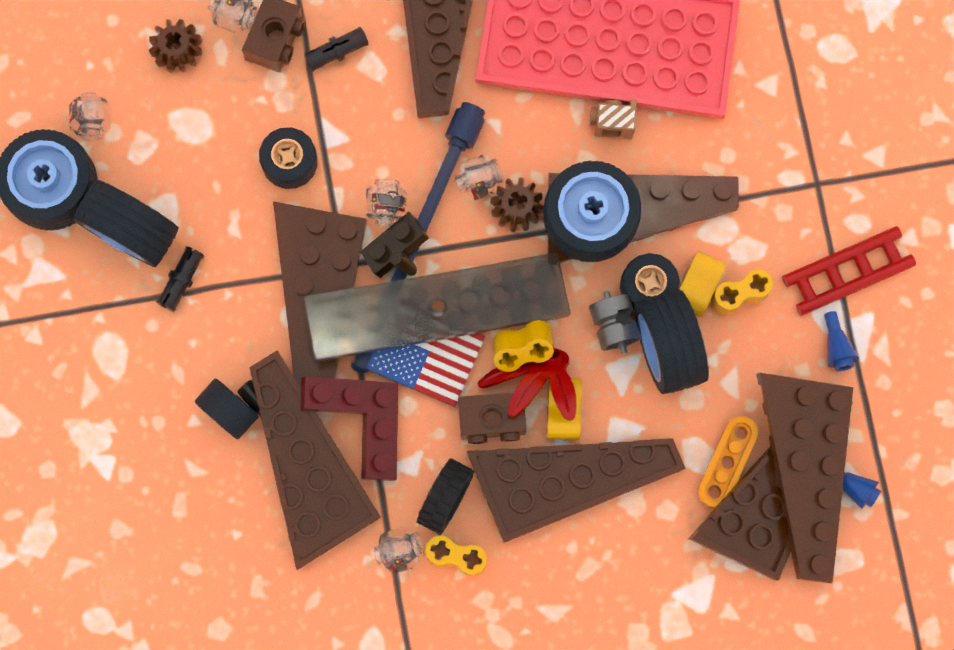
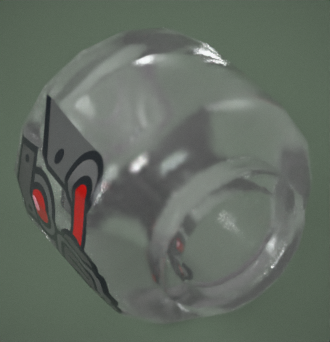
(90, 116)

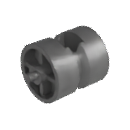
(615, 322)

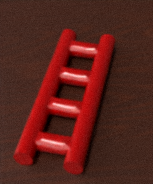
(840, 288)

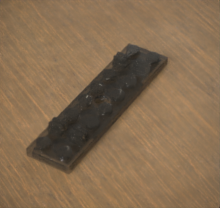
(402, 310)

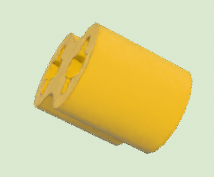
(702, 281)
(742, 292)
(521, 346)
(556, 425)
(456, 555)

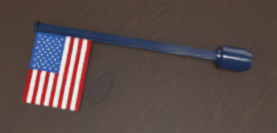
(440, 365)

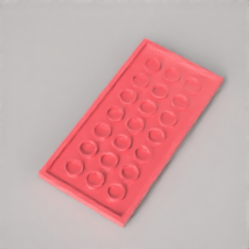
(619, 50)

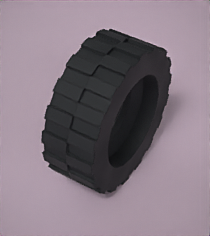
(445, 496)

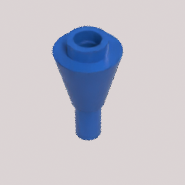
(839, 349)
(861, 489)

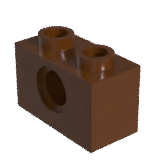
(270, 17)
(472, 424)

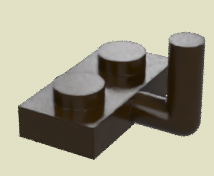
(395, 246)

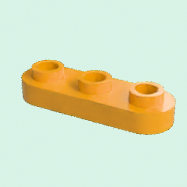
(731, 447)

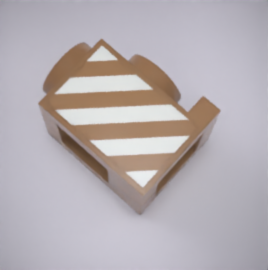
(614, 119)

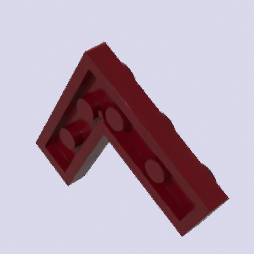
(379, 408)

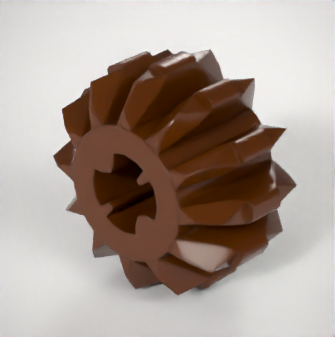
(175, 34)
(510, 213)

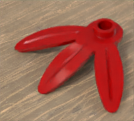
(537, 375)

